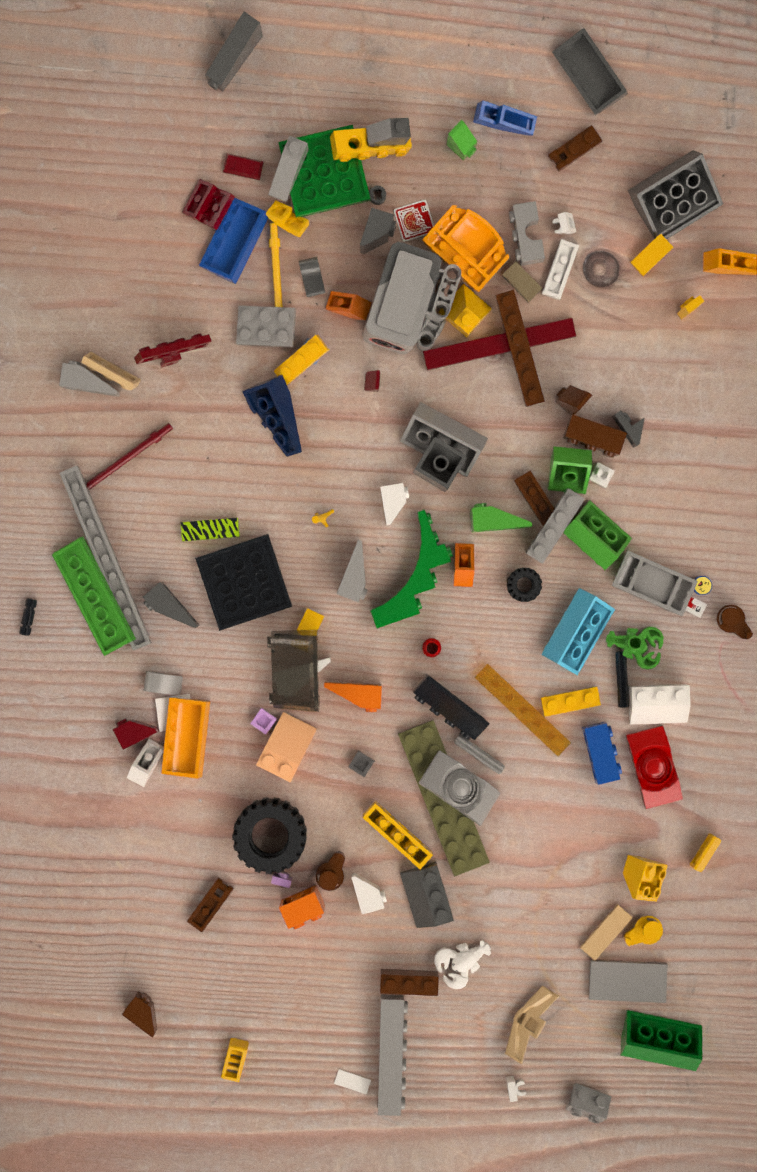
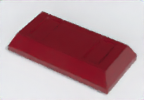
(243, 166)

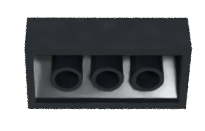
(451, 707)

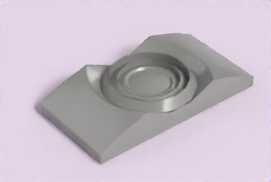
(654, 583)
(459, 787)

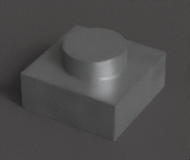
(361, 763)

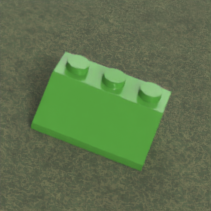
(597, 535)

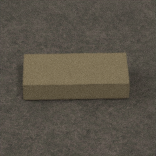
(522, 282)

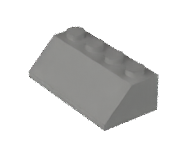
(430, 423)

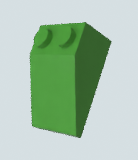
(489, 518)

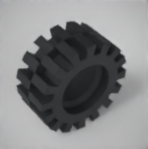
(524, 596)

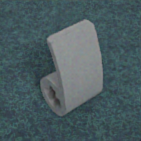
(162, 683)

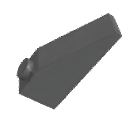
(164, 602)

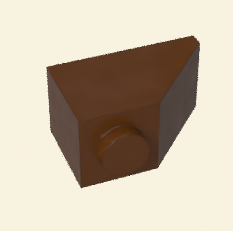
(142, 1013)

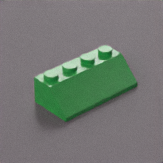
(662, 1040)

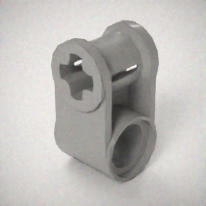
(431, 330)

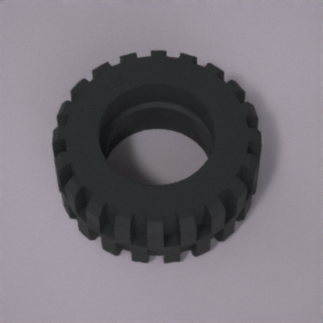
(262, 860)

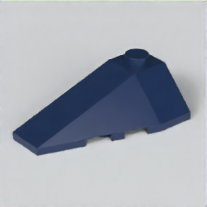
(275, 407)

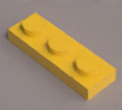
(302, 359)
(570, 701)

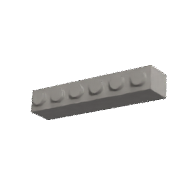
(391, 1055)

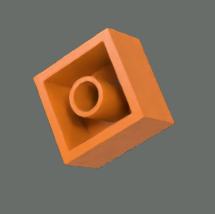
(302, 907)

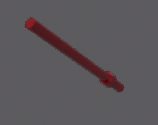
(155, 437)

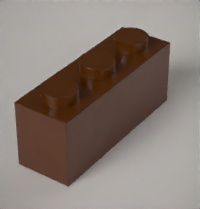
(594, 436)
(409, 982)

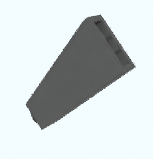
(234, 52)

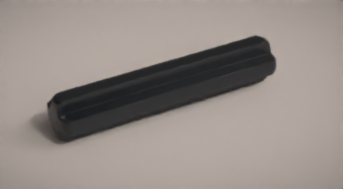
(622, 680)

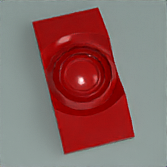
(654, 767)

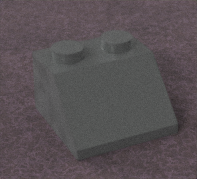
(377, 230)
(440, 464)

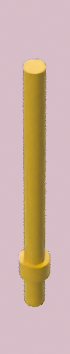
(274, 244)

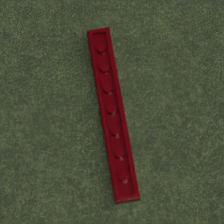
(496, 344)

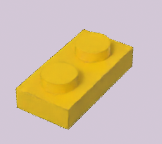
(689, 306)

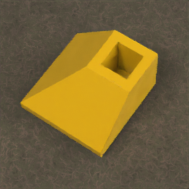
(644, 877)

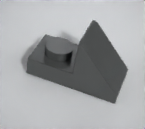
(633, 431)

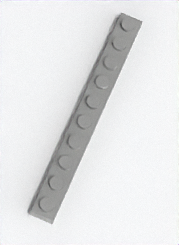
(103, 552)

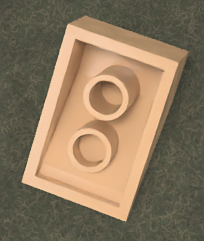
(286, 747)

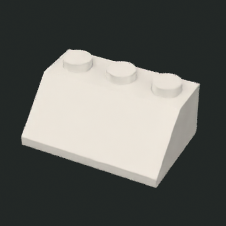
(659, 704)

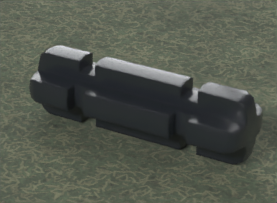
(28, 616)

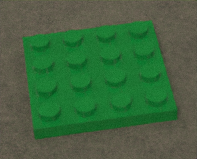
(326, 182)

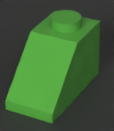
(462, 141)

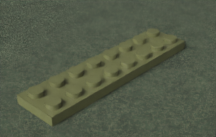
(455, 830)

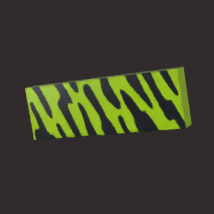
(210, 529)

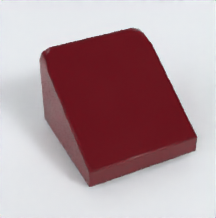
(372, 381)

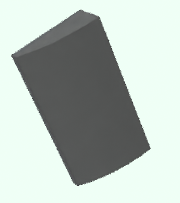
(590, 72)

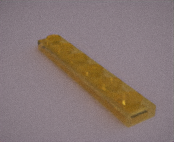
(522, 710)

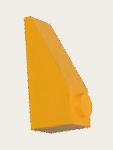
(729, 262)

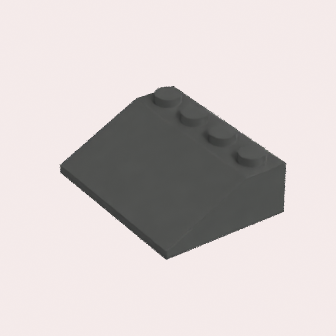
(676, 195)

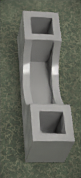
(555, 525)

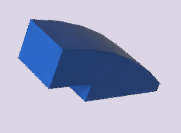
(504, 118)

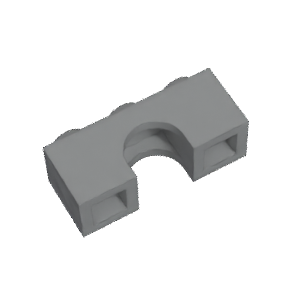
(528, 250)

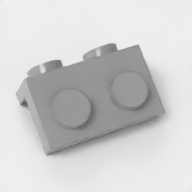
(589, 1103)

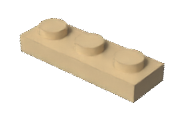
(110, 371)

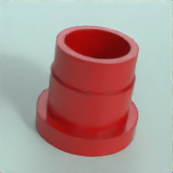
(431, 640)

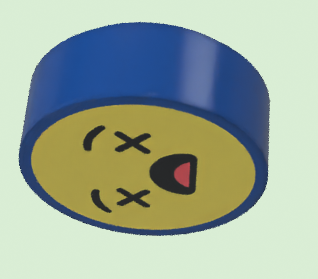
(703, 585)

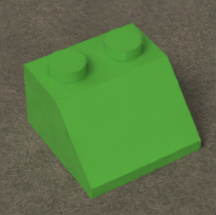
(570, 469)

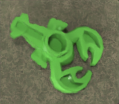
(637, 645)

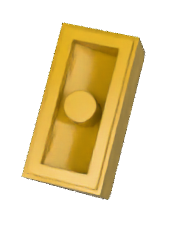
(705, 852)

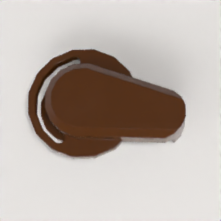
(734, 622)
(331, 872)

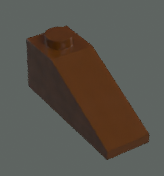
(572, 399)

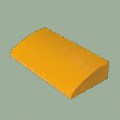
(185, 737)

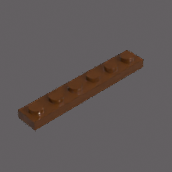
(519, 348)

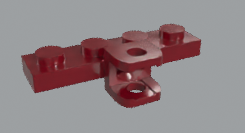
(170, 352)

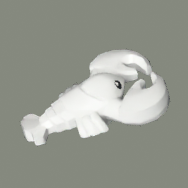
(461, 962)

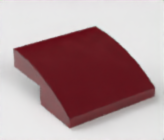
(208, 204)

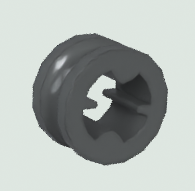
(383, 195)

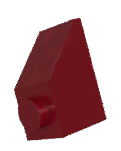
(132, 732)

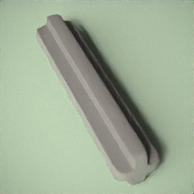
(479, 754)

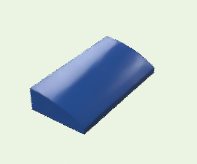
(234, 240)

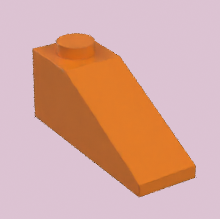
(362, 695)

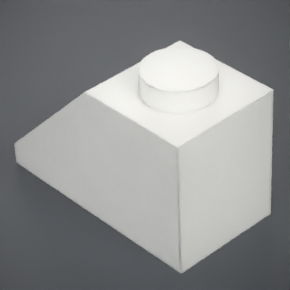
(393, 500)
(145, 762)
(368, 894)

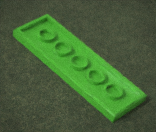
(93, 596)

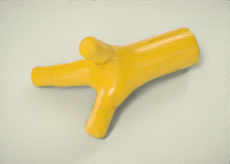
(321, 518)

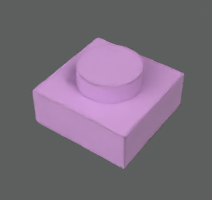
(263, 721)
(281, 879)

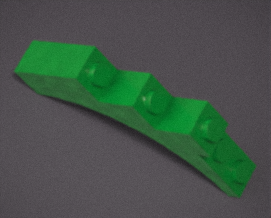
(430, 556)

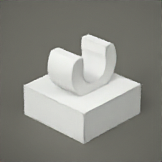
(566, 223)
(601, 475)
(513, 1090)

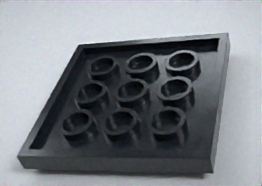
(243, 582)

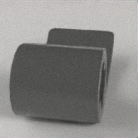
(312, 277)

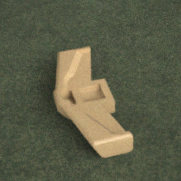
(528, 1022)

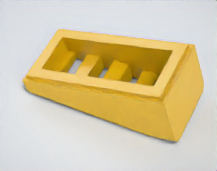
(236, 1047)

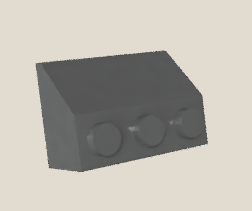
(427, 896)

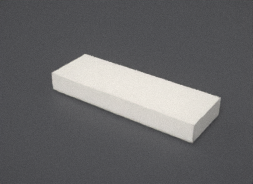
(560, 269)

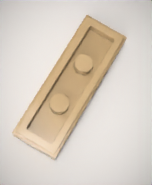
(606, 932)

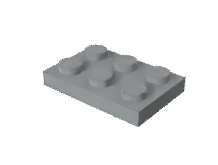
(266, 326)

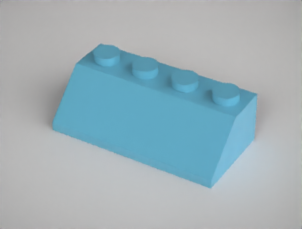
(578, 631)

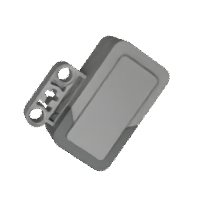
(407, 297)

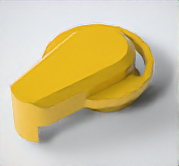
(644, 932)

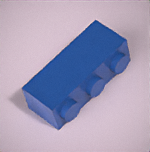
(602, 753)

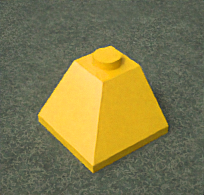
(466, 311)

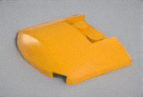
(468, 242)

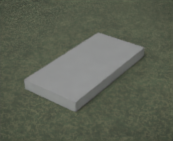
(628, 981)

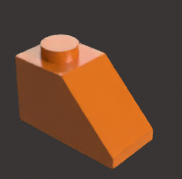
(348, 305)
(463, 565)

